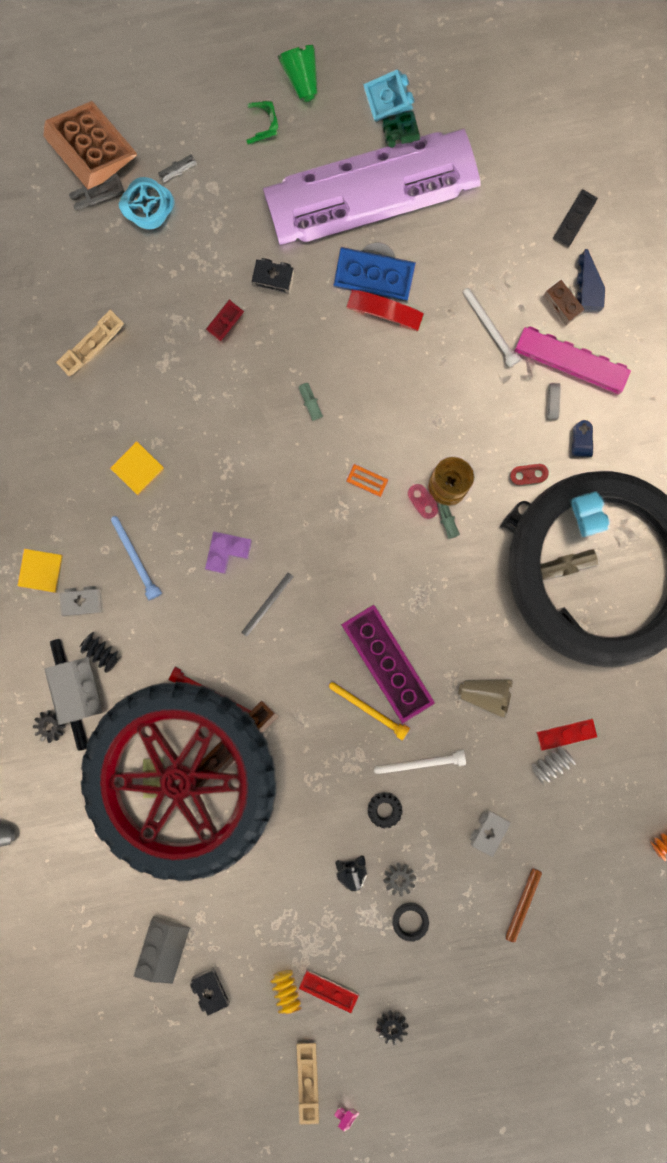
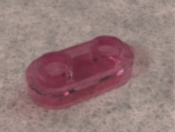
(422, 501)

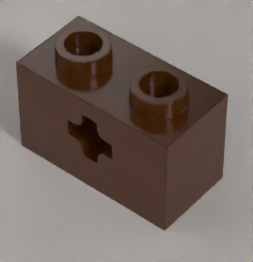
(563, 302)

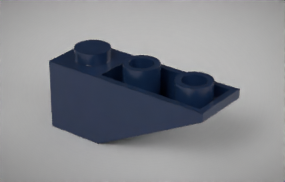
(591, 285)

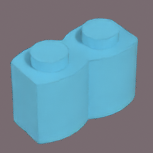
(590, 514)

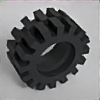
(393, 818)

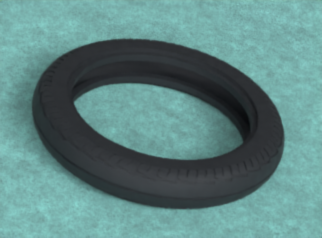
(527, 578)

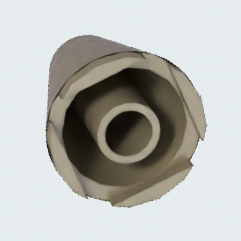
(488, 694)

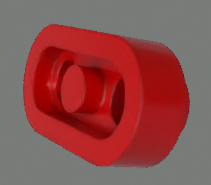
(528, 474)

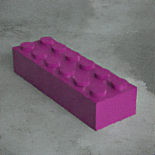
(388, 664)

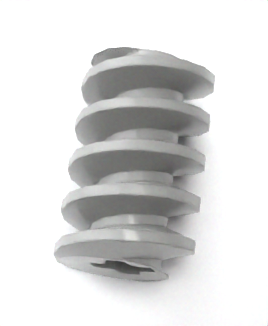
(552, 765)

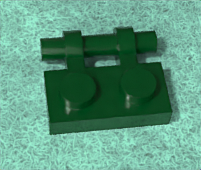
(406, 126)

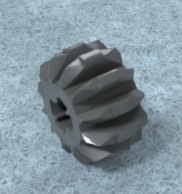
(394, 875)

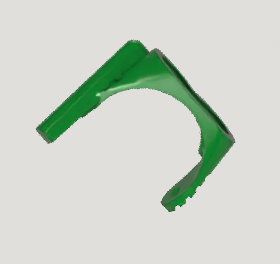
(268, 107)

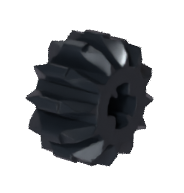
(43, 724)
(387, 1022)

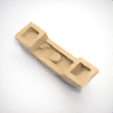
(91, 343)
(308, 1083)

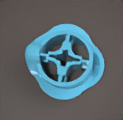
(128, 204)

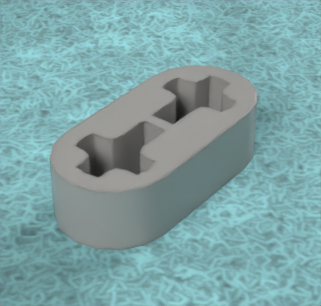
(554, 401)

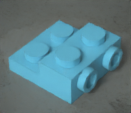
(389, 95)

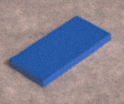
(374, 273)

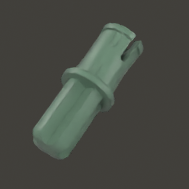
(310, 401)
(448, 521)

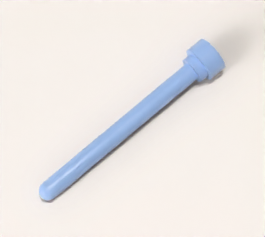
(151, 589)

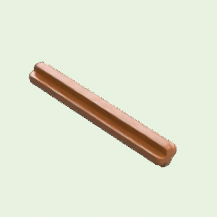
(523, 905)

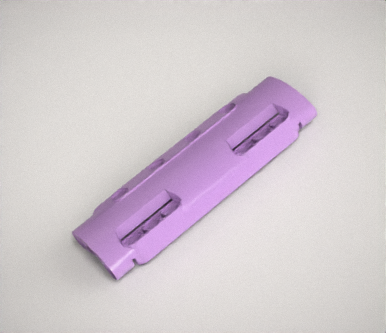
(372, 186)

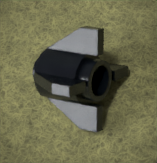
(352, 873)

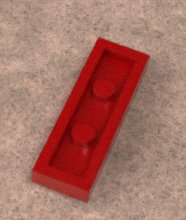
(566, 734)
(328, 991)

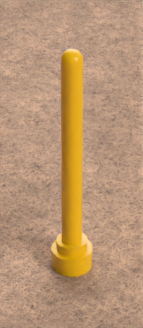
(400, 730)

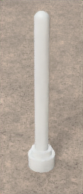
(511, 357)
(456, 758)

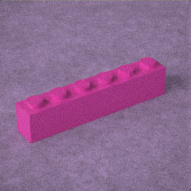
(572, 360)

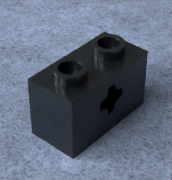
(281, 281)
(210, 980)

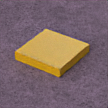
(137, 468)
(40, 570)

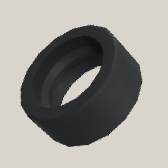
(408, 936)

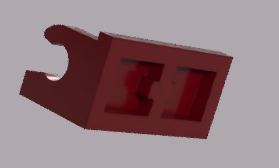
(224, 320)

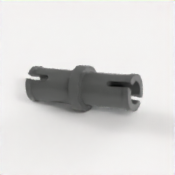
(177, 168)

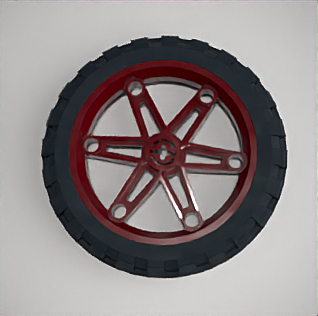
(135, 844)

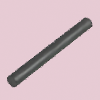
(267, 604)

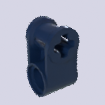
(582, 443)

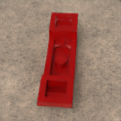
(385, 308)

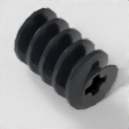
(99, 652)

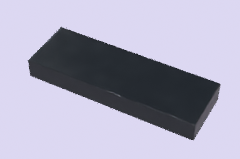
(575, 218)

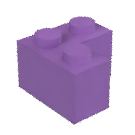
(222, 547)

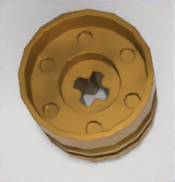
(453, 472)

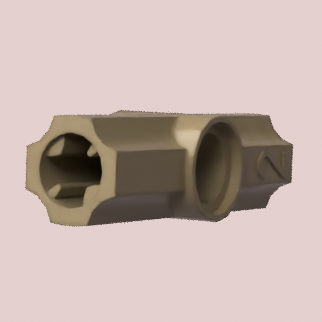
(568, 564)

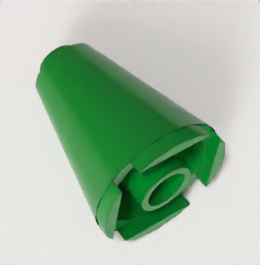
(301, 71)

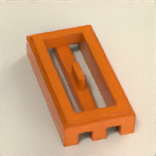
(366, 488)

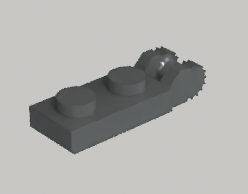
(99, 193)

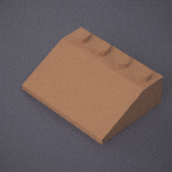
(88, 143)

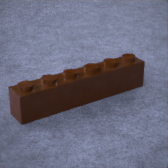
(220, 758)

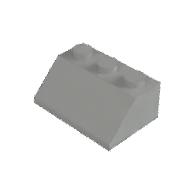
(73, 690)

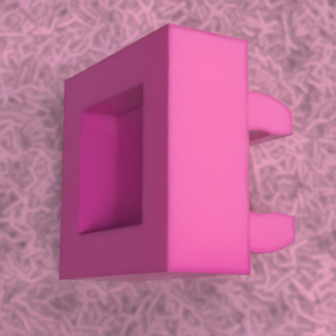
(346, 1117)

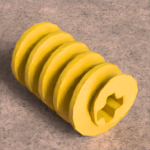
(286, 993)

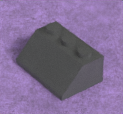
(161, 951)

